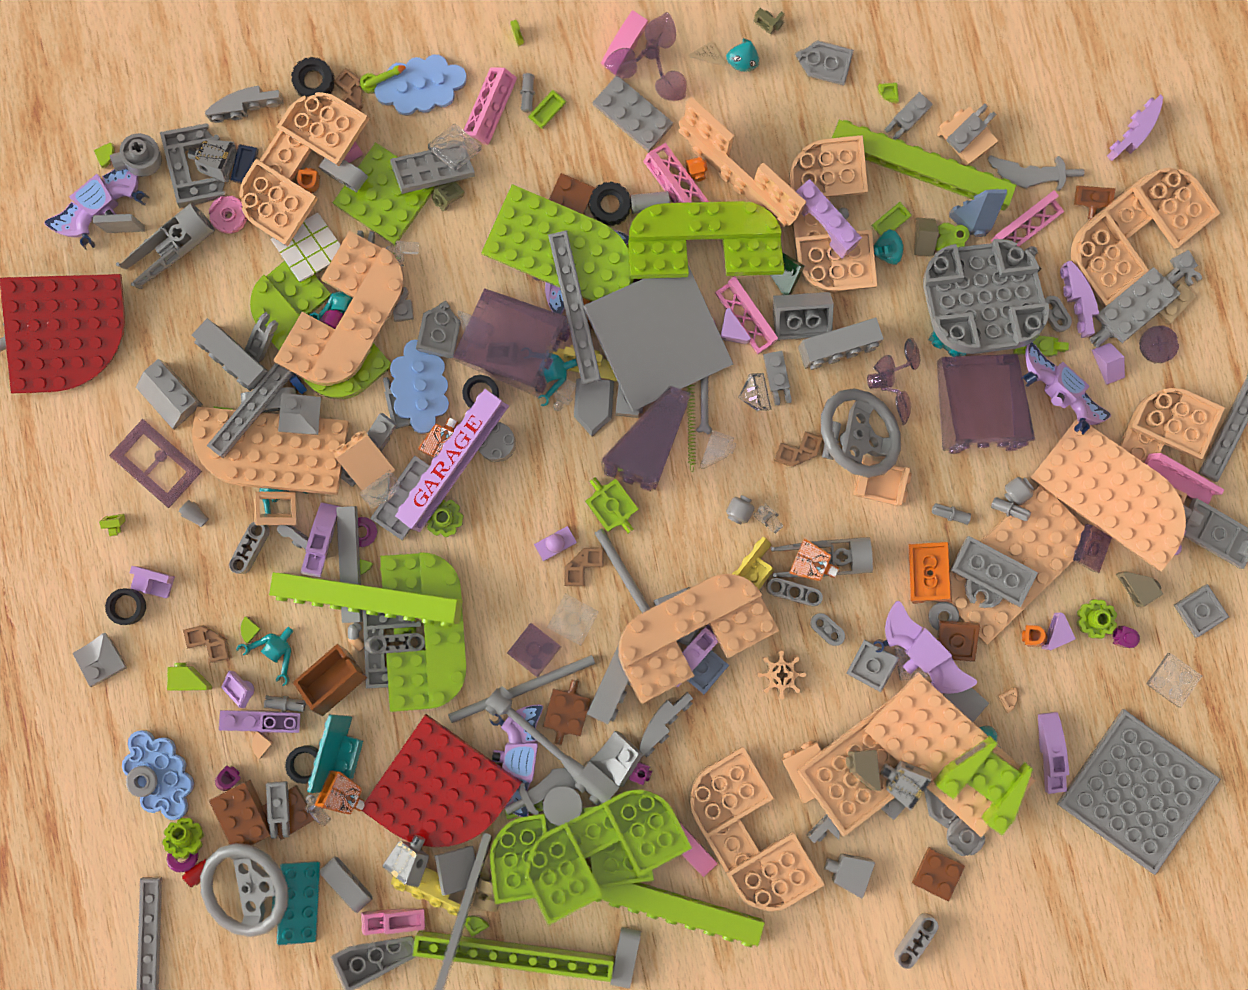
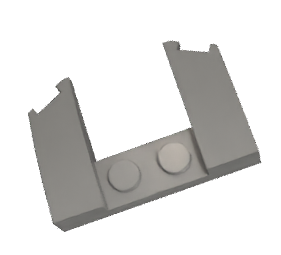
(175, 144)
(375, 663)

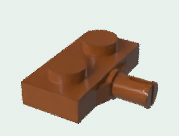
(1093, 198)

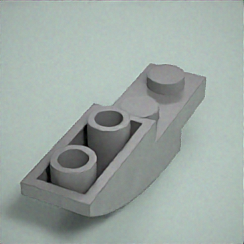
(236, 104)
(379, 434)
(656, 729)

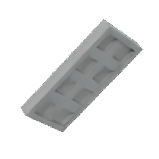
(632, 113)
(426, 170)
(386, 512)

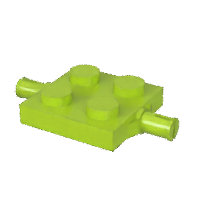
(611, 505)

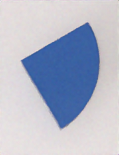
(294, 379)

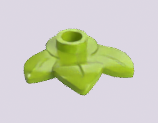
(949, 237)

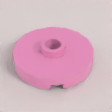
(219, 211)

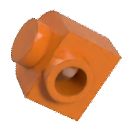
(696, 168)
(308, 179)
(1034, 636)

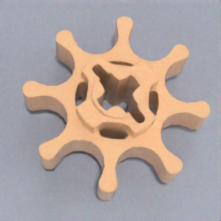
(781, 664)

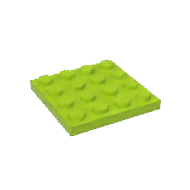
(380, 200)

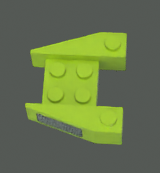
(991, 778)

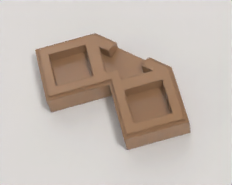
(351, 85)
(793, 456)
(585, 558)
(216, 644)

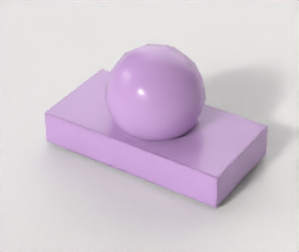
(555, 543)
(237, 689)

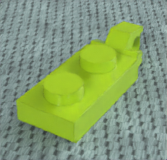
(1047, 345)

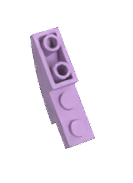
(1139, 128)
(1079, 291)
(319, 540)
(700, 647)
(259, 721)
(1054, 752)

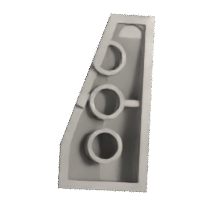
(368, 961)

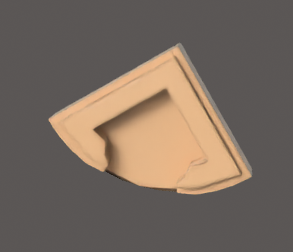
(1008, 699)
(260, 744)

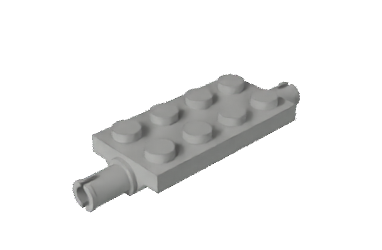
(1137, 306)
(1217, 533)

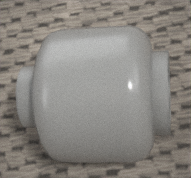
(1019, 490)
(740, 509)

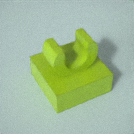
(113, 523)

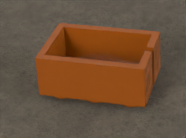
(329, 680)
(241, 815)

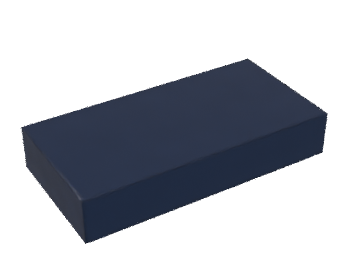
(244, 159)

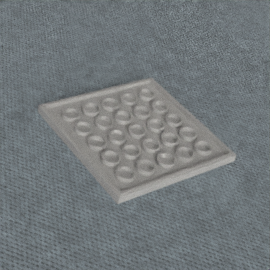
(657, 337)
(1138, 791)

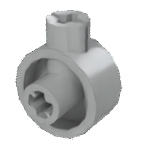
(138, 155)

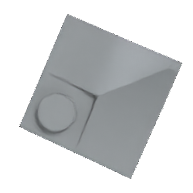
(299, 414)
(99, 660)
(617, 758)

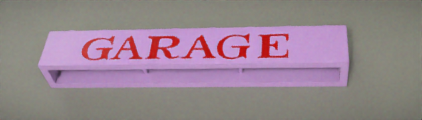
(451, 460)

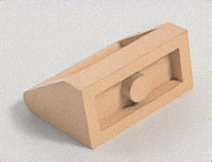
(275, 519)

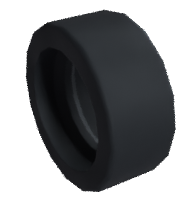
(478, 379)
(111, 601)
(289, 765)

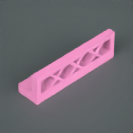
(492, 105)
(668, 180)
(1032, 212)
(753, 312)
(1183, 478)

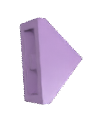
(733, 330)
(1110, 363)
(1058, 632)

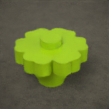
(445, 519)
(1096, 619)
(183, 838)

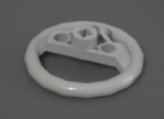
(858, 434)
(251, 888)

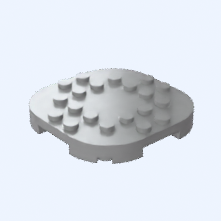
(985, 297)

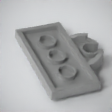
(992, 574)

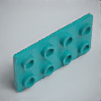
(336, 752)
(300, 917)

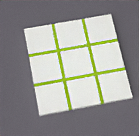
(310, 248)

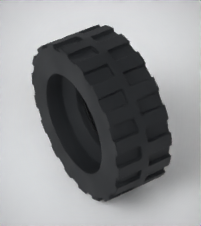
(306, 66)
(610, 189)

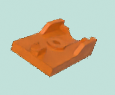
(927, 558)

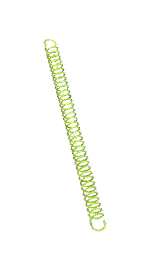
(691, 428)

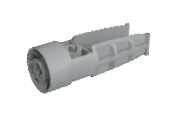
(188, 222)
(858, 555)

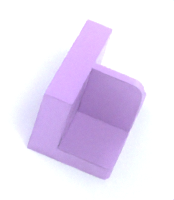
(151, 582)

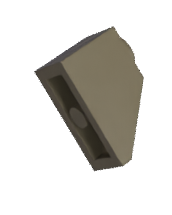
(1140, 588)
(864, 766)

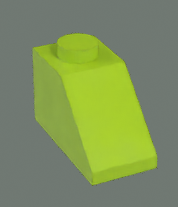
(185, 678)

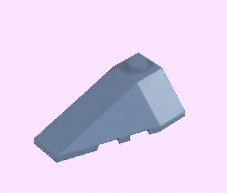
(979, 213)

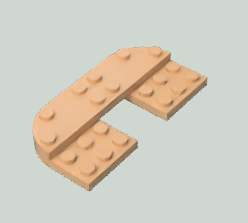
(309, 124)
(714, 144)
(836, 170)
(1102, 247)
(336, 355)
(1172, 419)
(649, 641)
(763, 878)

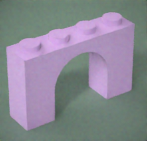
(842, 234)

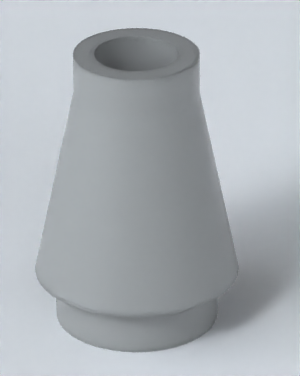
(193, 513)

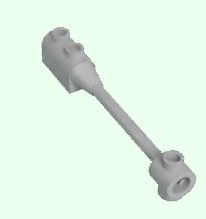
(586, 777)

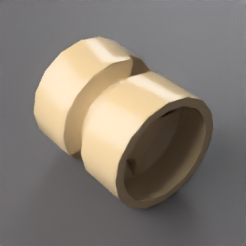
(485, 898)

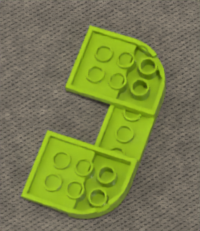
(747, 230)
(284, 300)
(431, 675)
(514, 844)
(557, 859)

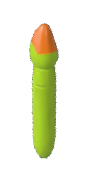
(384, 76)

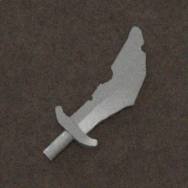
(1034, 175)
(556, 778)

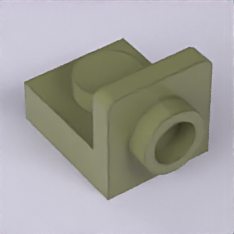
(767, 22)
(447, 194)

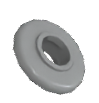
(940, 607)
(132, 781)

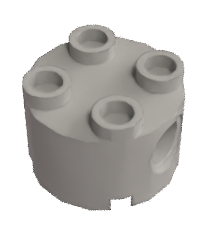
(499, 444)

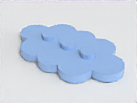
(421, 85)
(419, 387)
(172, 780)

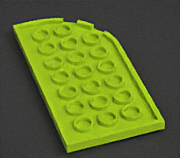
(523, 243)

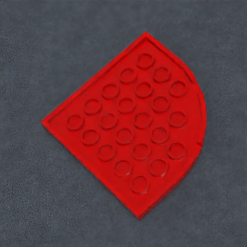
(60, 329)
(439, 789)

